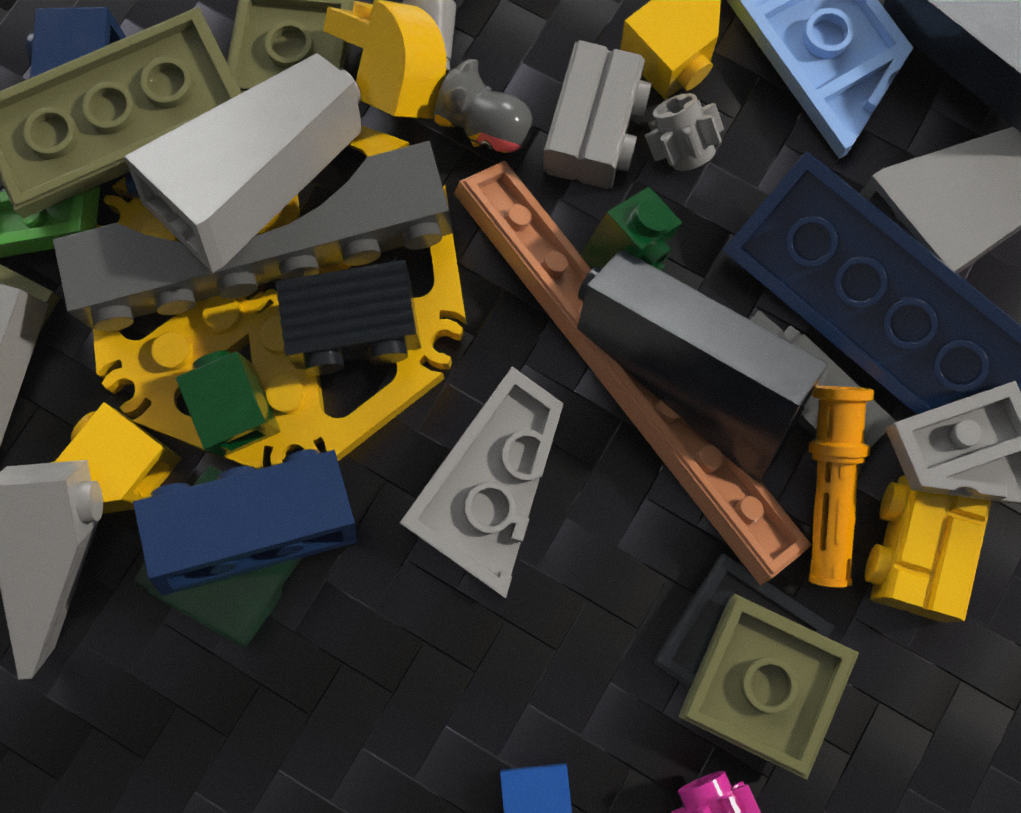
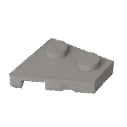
(965, 447)

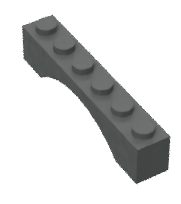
(385, 205)

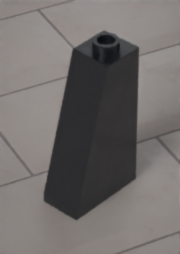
(972, 42)
(700, 359)

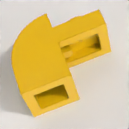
(400, 55)

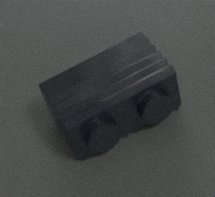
(348, 317)

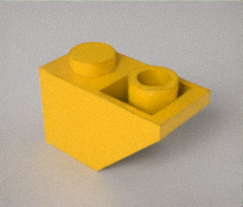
(120, 457)

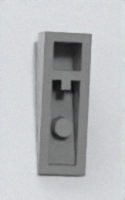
(44, 541)

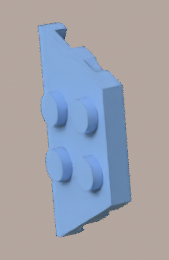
(830, 56)

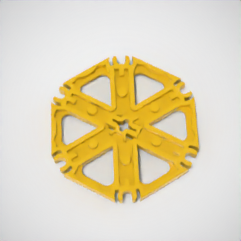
(255, 319)

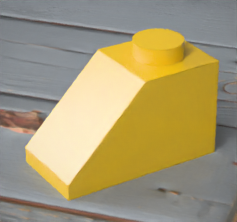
(674, 41)

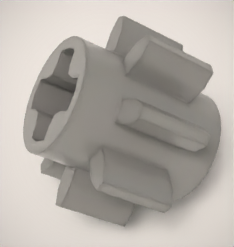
(684, 132)

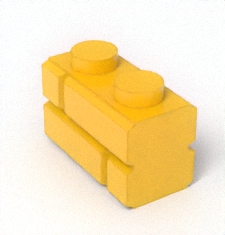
(927, 552)

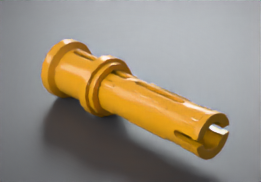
(838, 453)

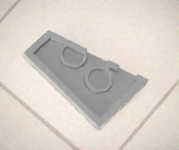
(486, 485)

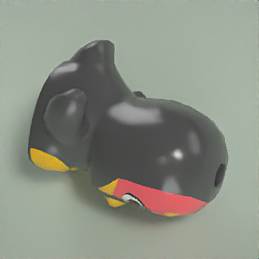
(486, 115)

